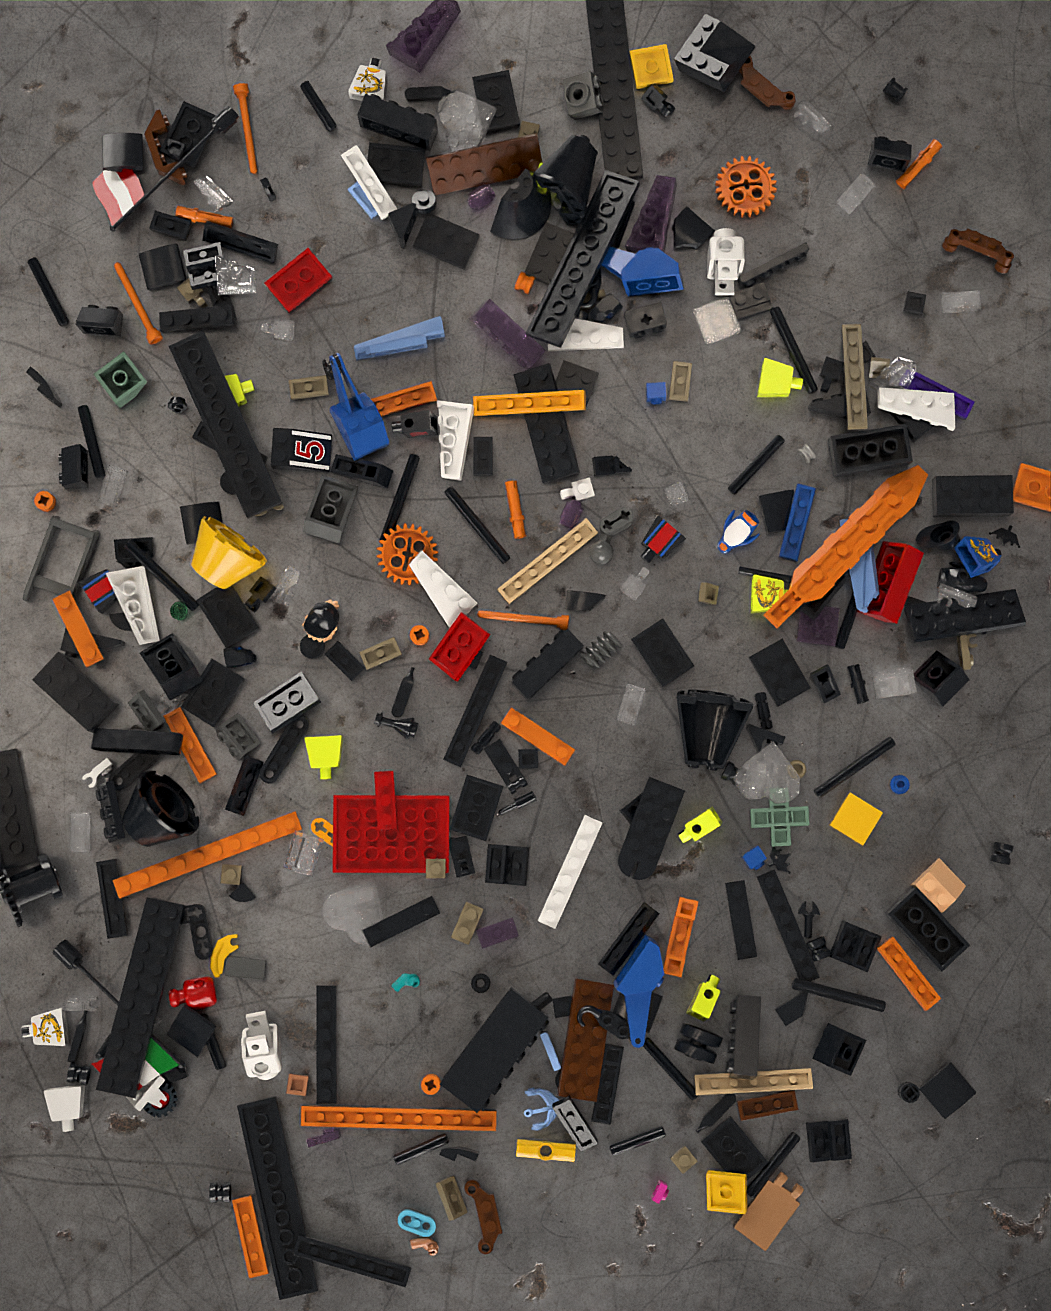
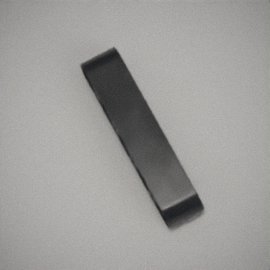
(137, 741)

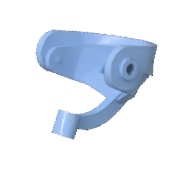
(549, 1099)

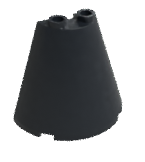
(571, 173)
(522, 209)
(710, 726)

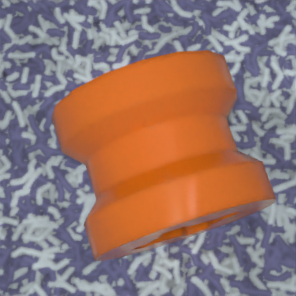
(524, 282)
(48, 503)
(421, 637)
(431, 1080)

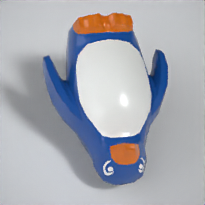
(738, 531)

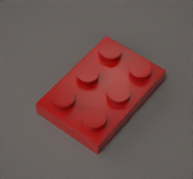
(298, 280)
(459, 646)

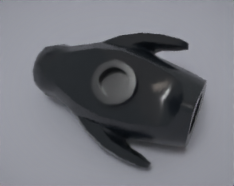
(960, 579)

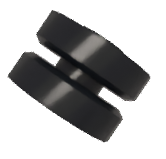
(697, 1045)

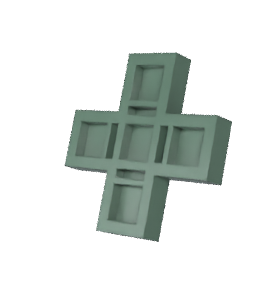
(779, 819)

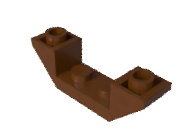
(158, 127)

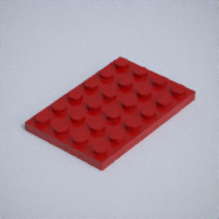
(419, 834)

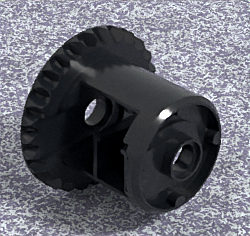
(29, 885)

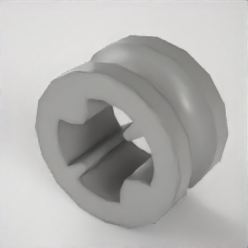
(807, 453)

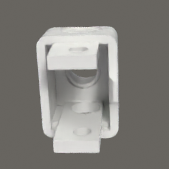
(730, 254)
(261, 1057)

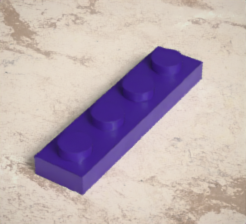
(962, 404)

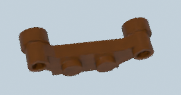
(763, 88)
(981, 244)
(487, 1215)

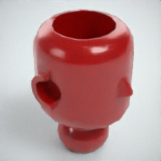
(196, 993)

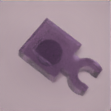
(328, 1134)

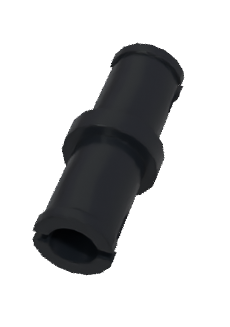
(858, 684)

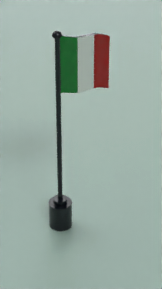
(158, 1057)

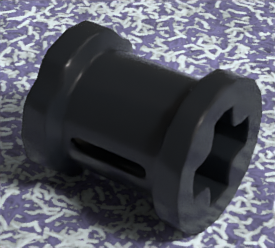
(895, 89)

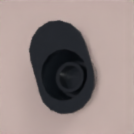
(941, 535)

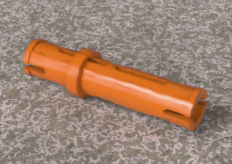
(924, 158)
(197, 215)
(515, 510)

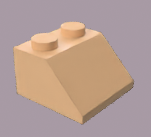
(939, 885)

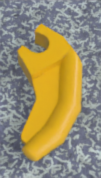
(220, 952)

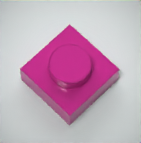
(660, 1192)

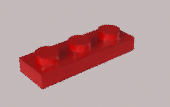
(385, 800)

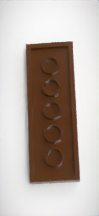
(483, 164)
(584, 1044)

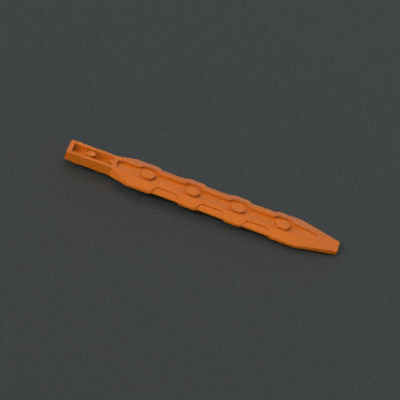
(846, 546)

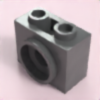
(592, 100)

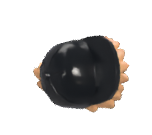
(322, 620)

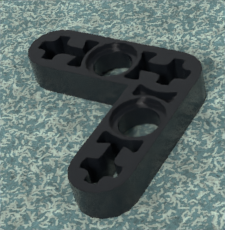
(194, 923)

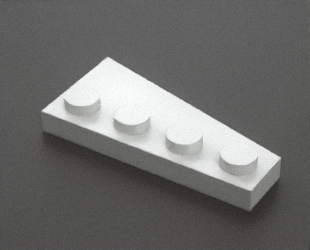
(591, 335)
(925, 405)
(455, 427)
(441, 589)
(135, 599)

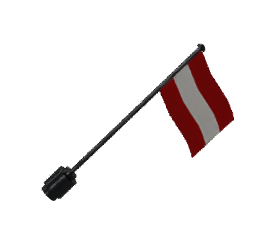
(122, 190)

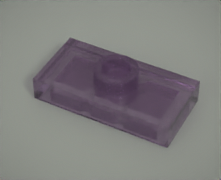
(497, 933)

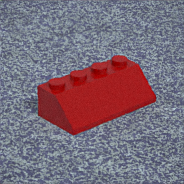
(895, 573)

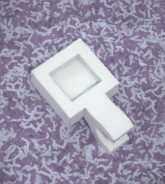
(580, 489)
(103, 768)

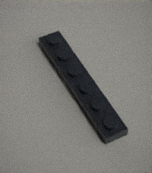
(475, 710)
(787, 926)
(326, 1044)
(351, 1260)

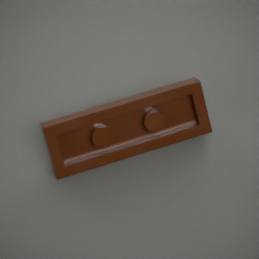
(767, 1105)

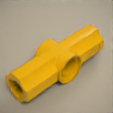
(559, 1151)

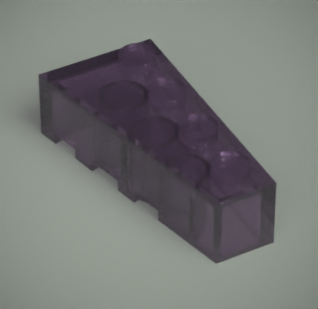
(422, 37)
(654, 217)
(507, 334)

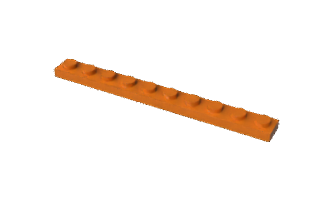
(207, 854)
(398, 1118)

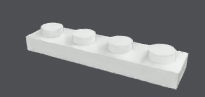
(369, 182)

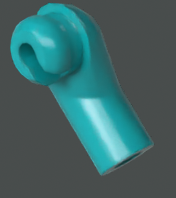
(406, 979)

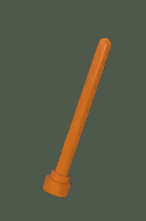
(241, 91)
(153, 335)
(560, 622)

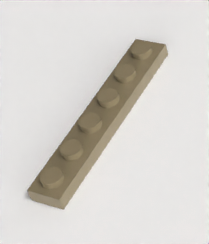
(854, 376)

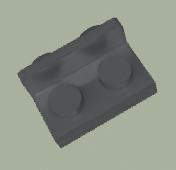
(146, 711)
(237, 737)

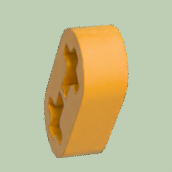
(320, 833)

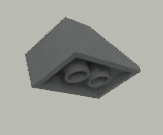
(330, 509)

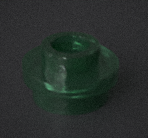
(179, 610)

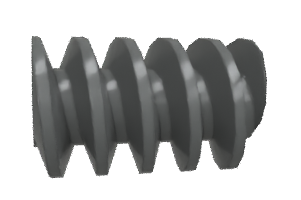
(600, 649)

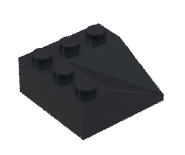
(713, 53)

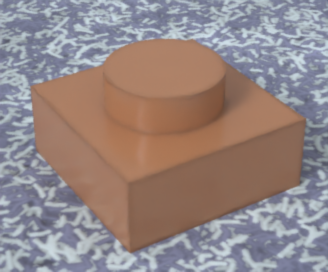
(297, 1084)

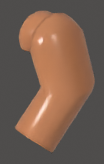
(425, 1242)

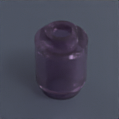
(481, 197)
(571, 514)

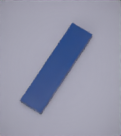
(797, 522)

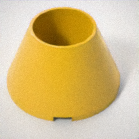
(223, 554)

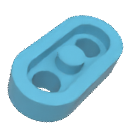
(416, 1224)

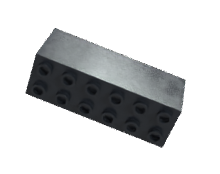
(495, 1050)

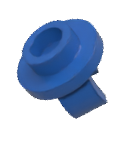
(899, 784)

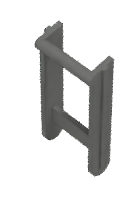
(50, 585)

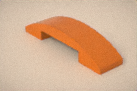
(680, 937)

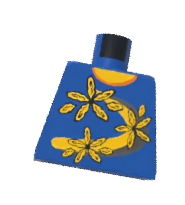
(977, 555)

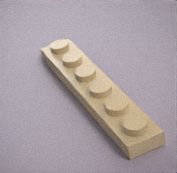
(547, 561)
(765, 1081)

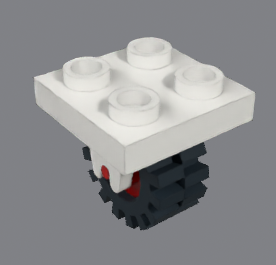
(155, 1098)

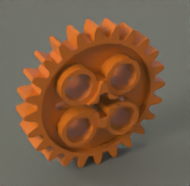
(749, 202)
(389, 551)

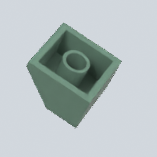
(121, 379)

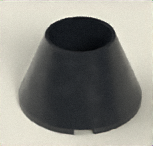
(159, 811)

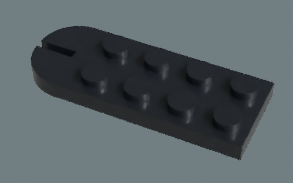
(649, 828)

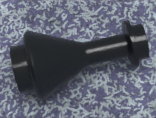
(405, 727)

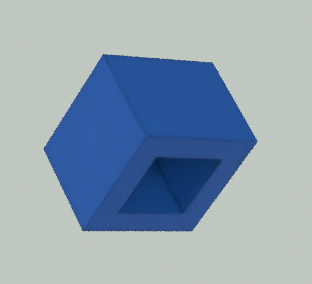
(655, 392)
(754, 858)

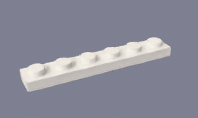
(570, 871)

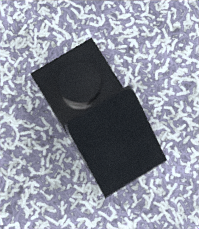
(825, 683)
(758, 735)

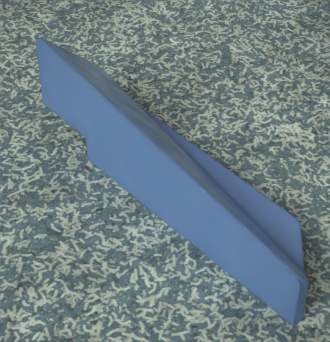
(402, 340)
(864, 578)

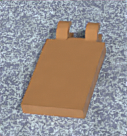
(769, 1211)

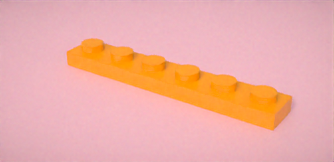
(529, 403)

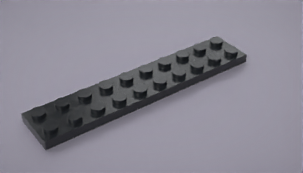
(613, 67)
(583, 258)
(225, 424)
(140, 998)
(276, 1196)

